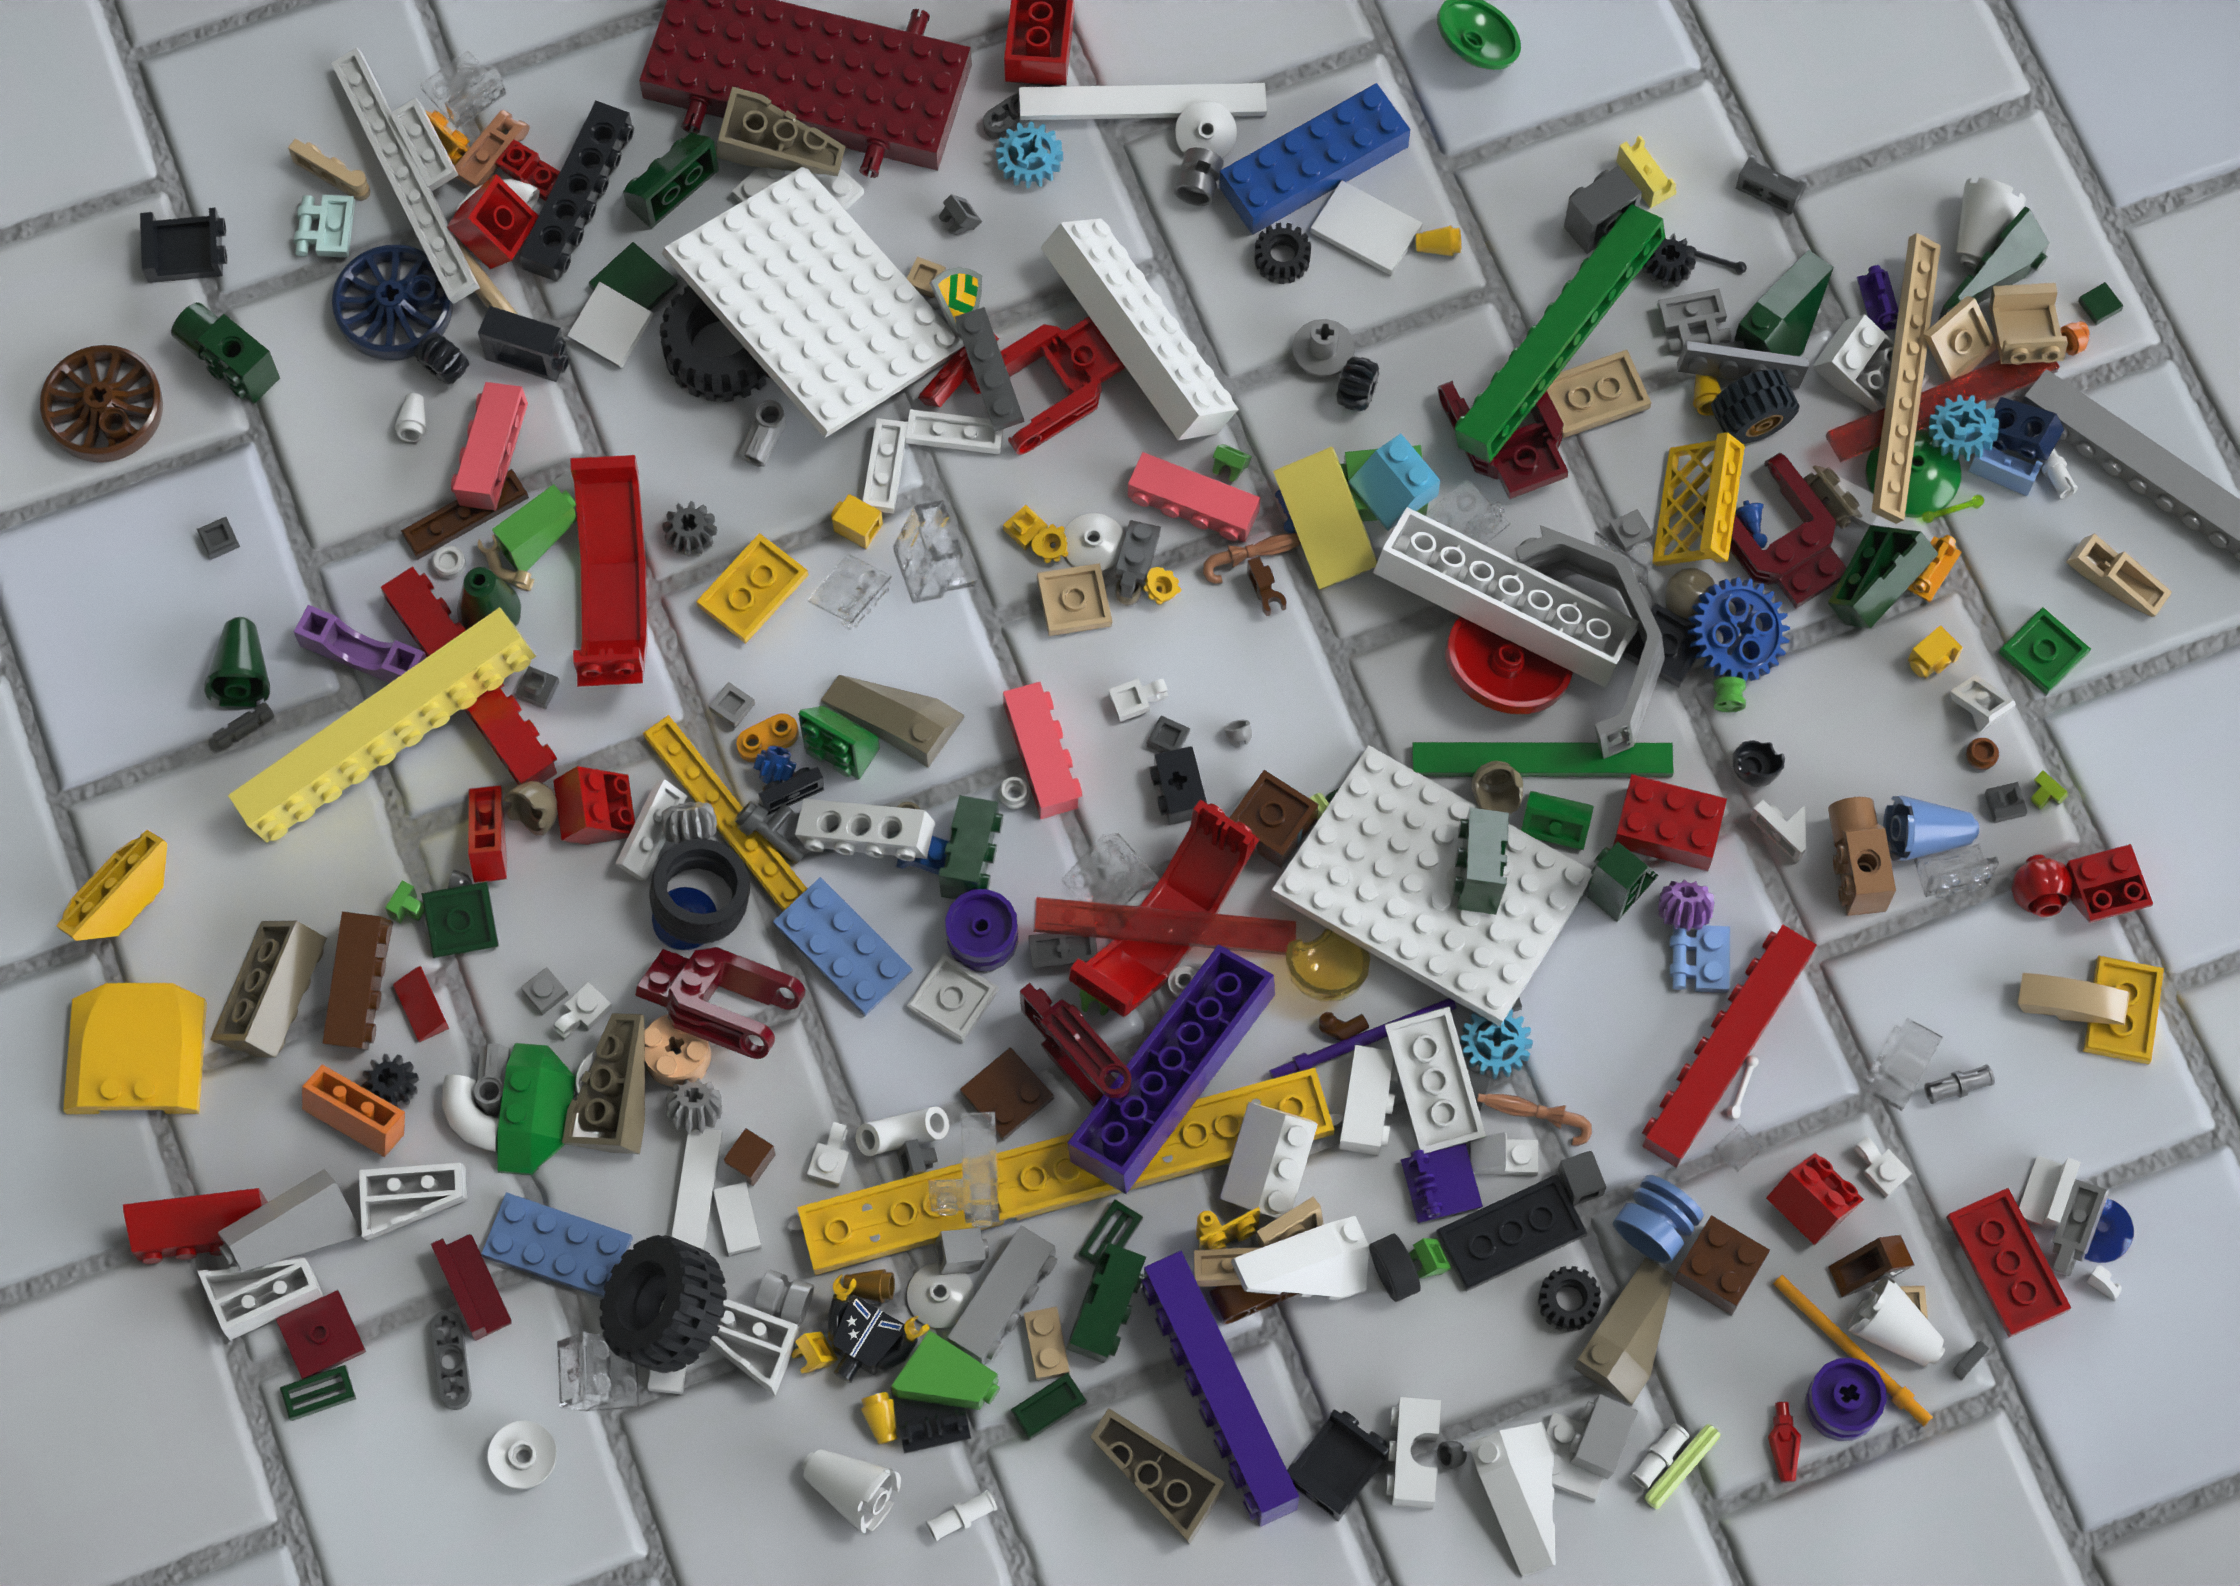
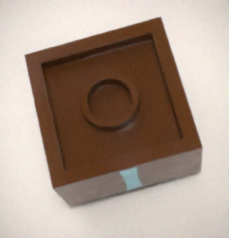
(1276, 816)

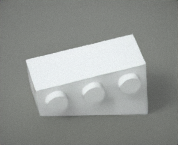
(407, 1194)

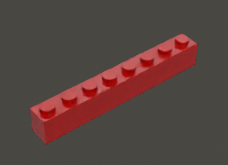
(493, 712)
(1728, 1046)

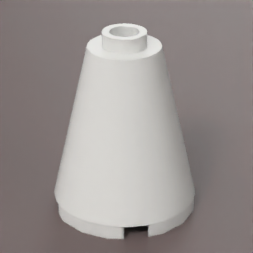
(1984, 215)
(1896, 1324)
(852, 1486)

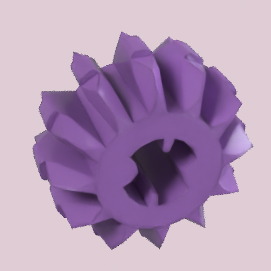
(1686, 905)

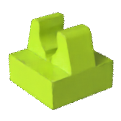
(2047, 790)

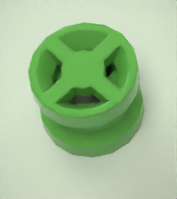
(1729, 694)

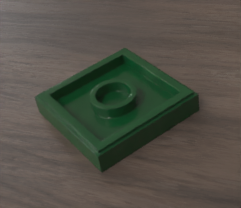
(636, 277)
(460, 919)

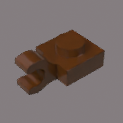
(1262, 580)

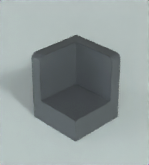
(1582, 1178)

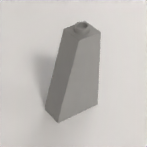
(290, 1225)

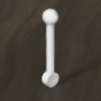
(1734, 1110)

